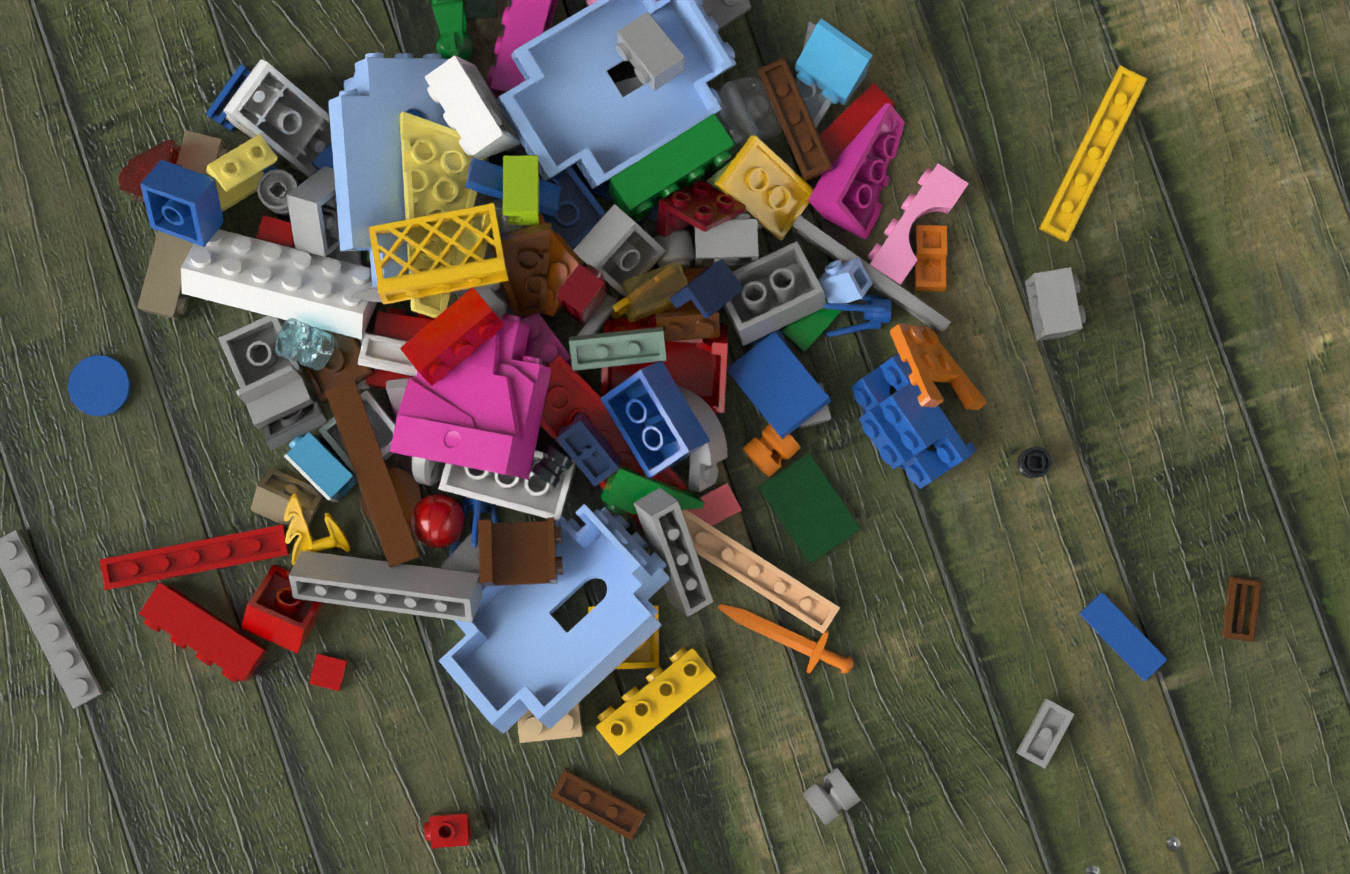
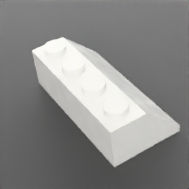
(520, 494)

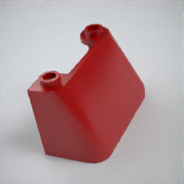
(692, 363)

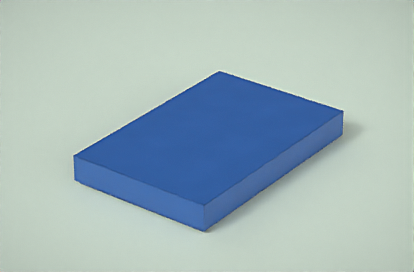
(778, 385)

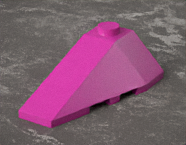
(853, 187)

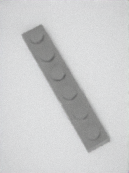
(47, 621)

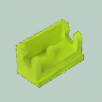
(521, 189)

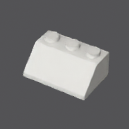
(470, 108)

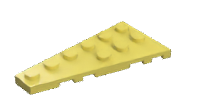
(433, 184)

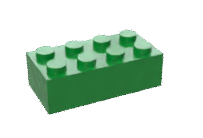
(671, 168)

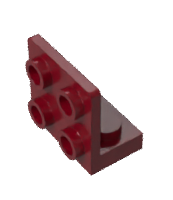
(696, 206)

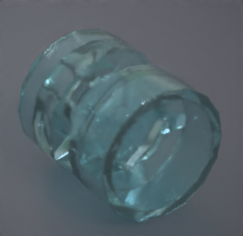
(304, 344)

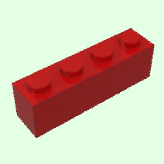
(203, 632)

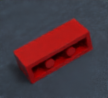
(452, 336)

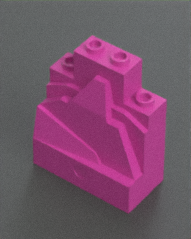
(483, 409)

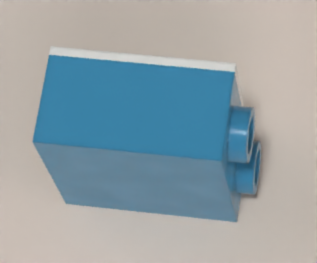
(321, 466)

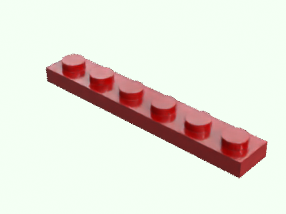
(194, 557)

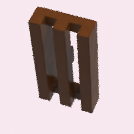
(1229, 609)

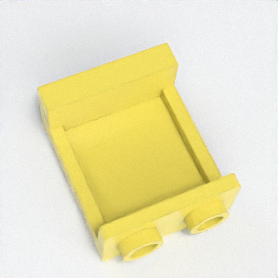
(240, 170)

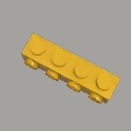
(655, 701)

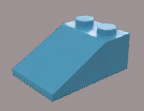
(832, 63)

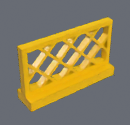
(436, 279)

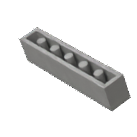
(379, 587)

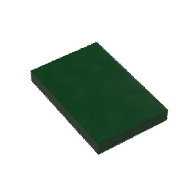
(809, 508)

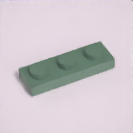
(617, 348)

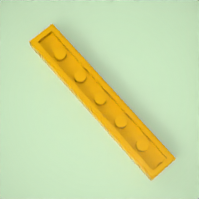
(1093, 153)

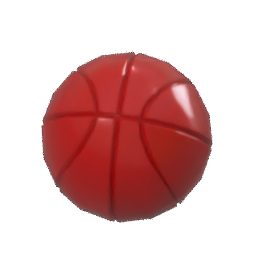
(437, 520)

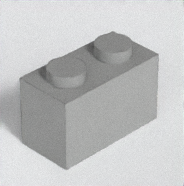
(649, 51)

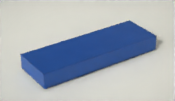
(488, 179)
(1122, 636)

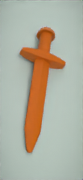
(789, 638)

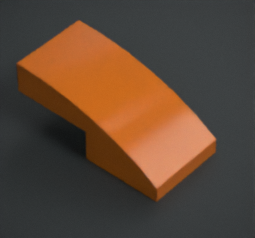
(931, 256)

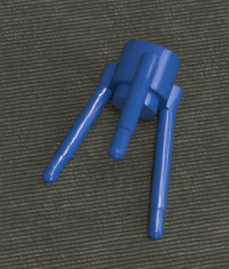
(874, 309)
(475, 507)

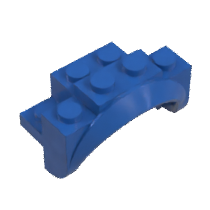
(906, 429)

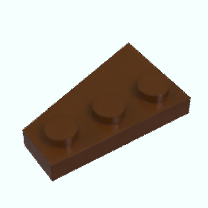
(527, 268)

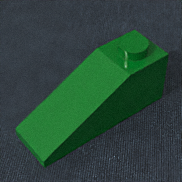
(629, 486)

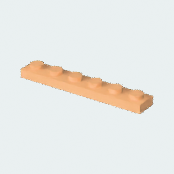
(760, 574)

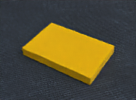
(766, 187)

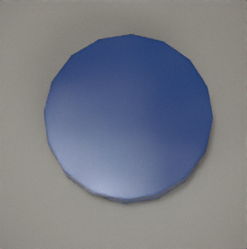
(99, 386)

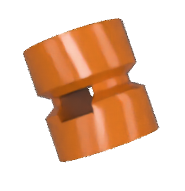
(770, 450)

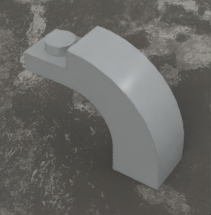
(704, 461)

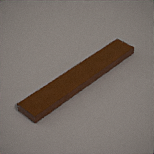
(372, 474)

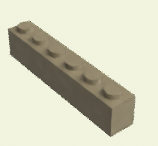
(162, 283)

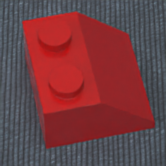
(279, 616)

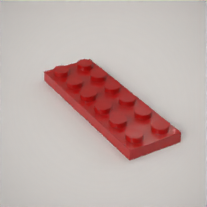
(570, 395)

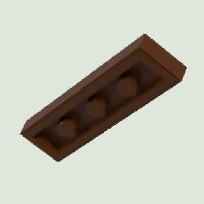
(795, 119)

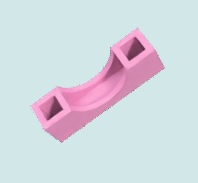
(938, 194)

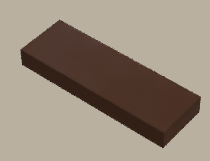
(598, 804)

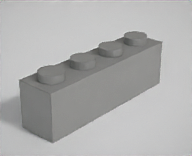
(671, 541)

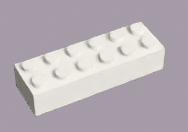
(279, 282)

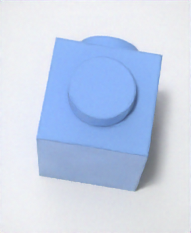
(845, 281)

